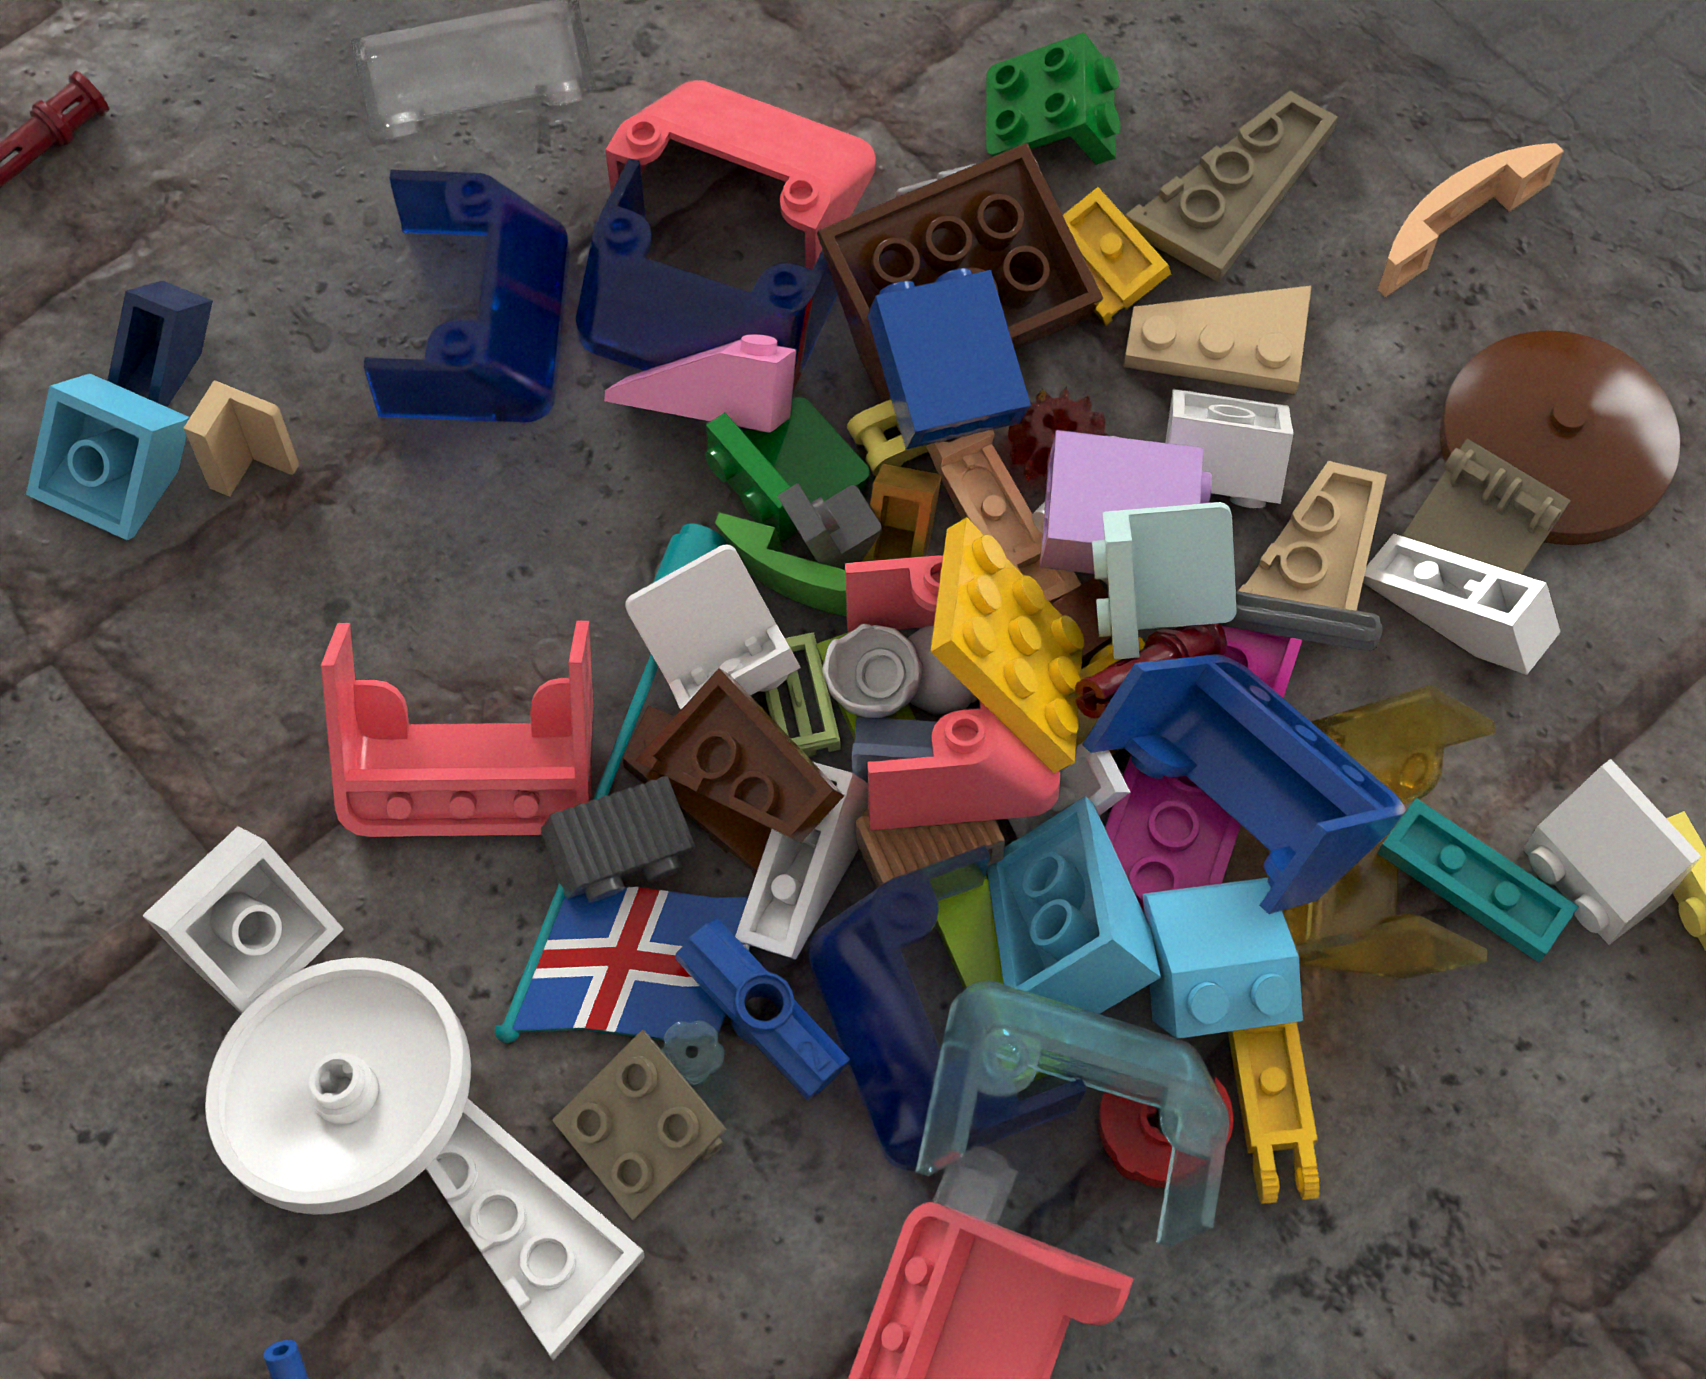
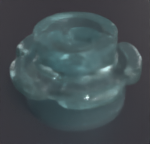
(703, 1037)

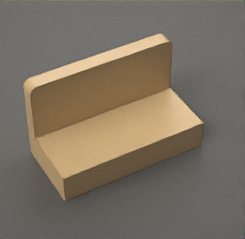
(232, 431)

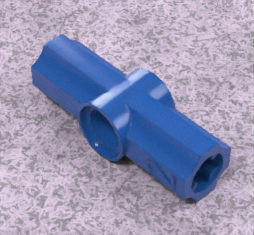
(735, 976)

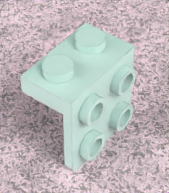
(1164, 571)

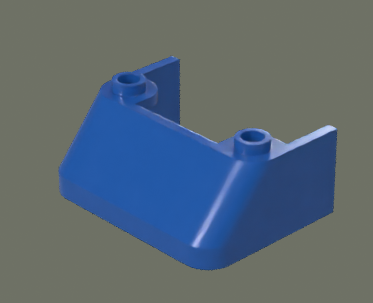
(1257, 763)

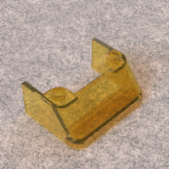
(1356, 919)

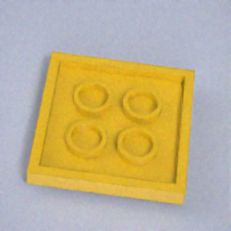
(1008, 644)

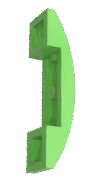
(791, 576)

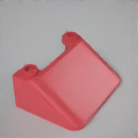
(820, 164)
(979, 1302)

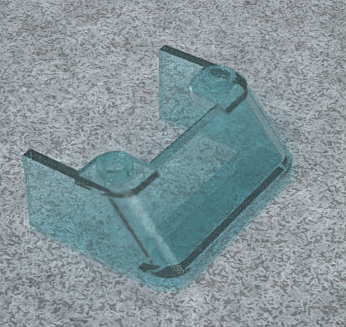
(1006, 1035)

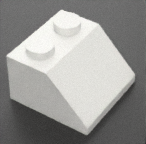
(1241, 441)
(1610, 853)
(243, 919)

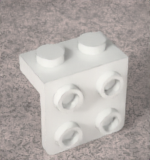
(711, 620)

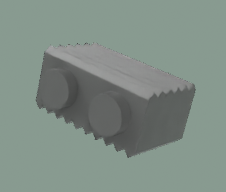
(618, 839)

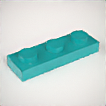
(1477, 880)

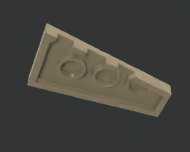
(1235, 188)

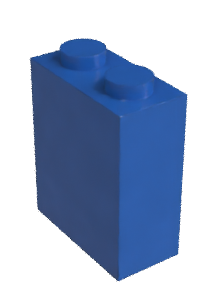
(947, 357)

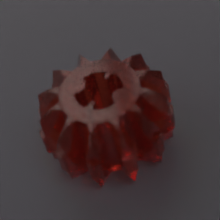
(1036, 431)

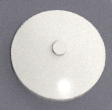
(338, 1086)

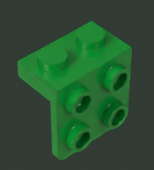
(1054, 96)
(768, 463)

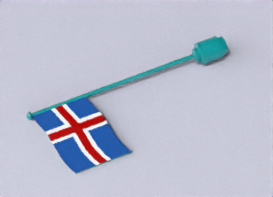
(614, 958)

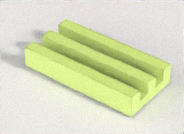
(807, 741)

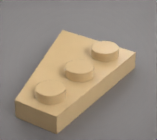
(1224, 339)
(1325, 542)

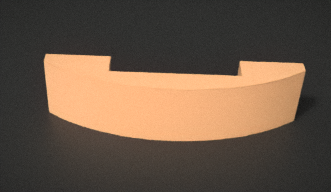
(1506, 176)
(993, 503)

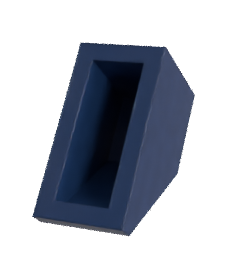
(158, 340)

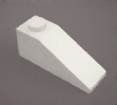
(1467, 601)
(801, 877)

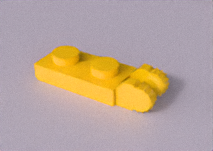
(1275, 1105)

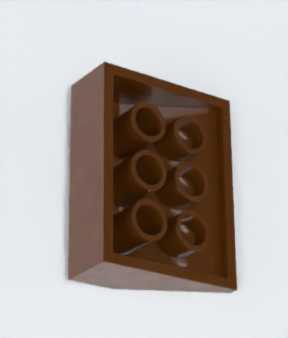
(974, 219)

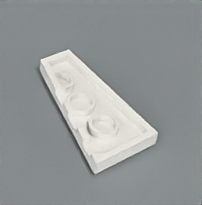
(532, 1229)

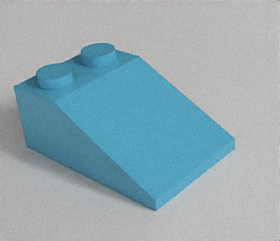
(1070, 915)

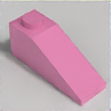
(742, 378)

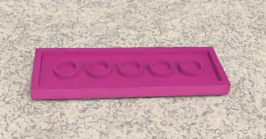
(1169, 827)

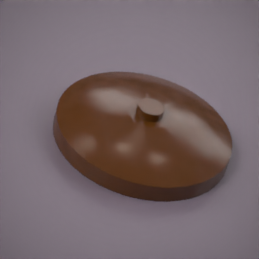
(1572, 420)

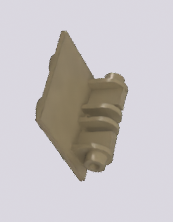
(1487, 510)
(639, 1125)

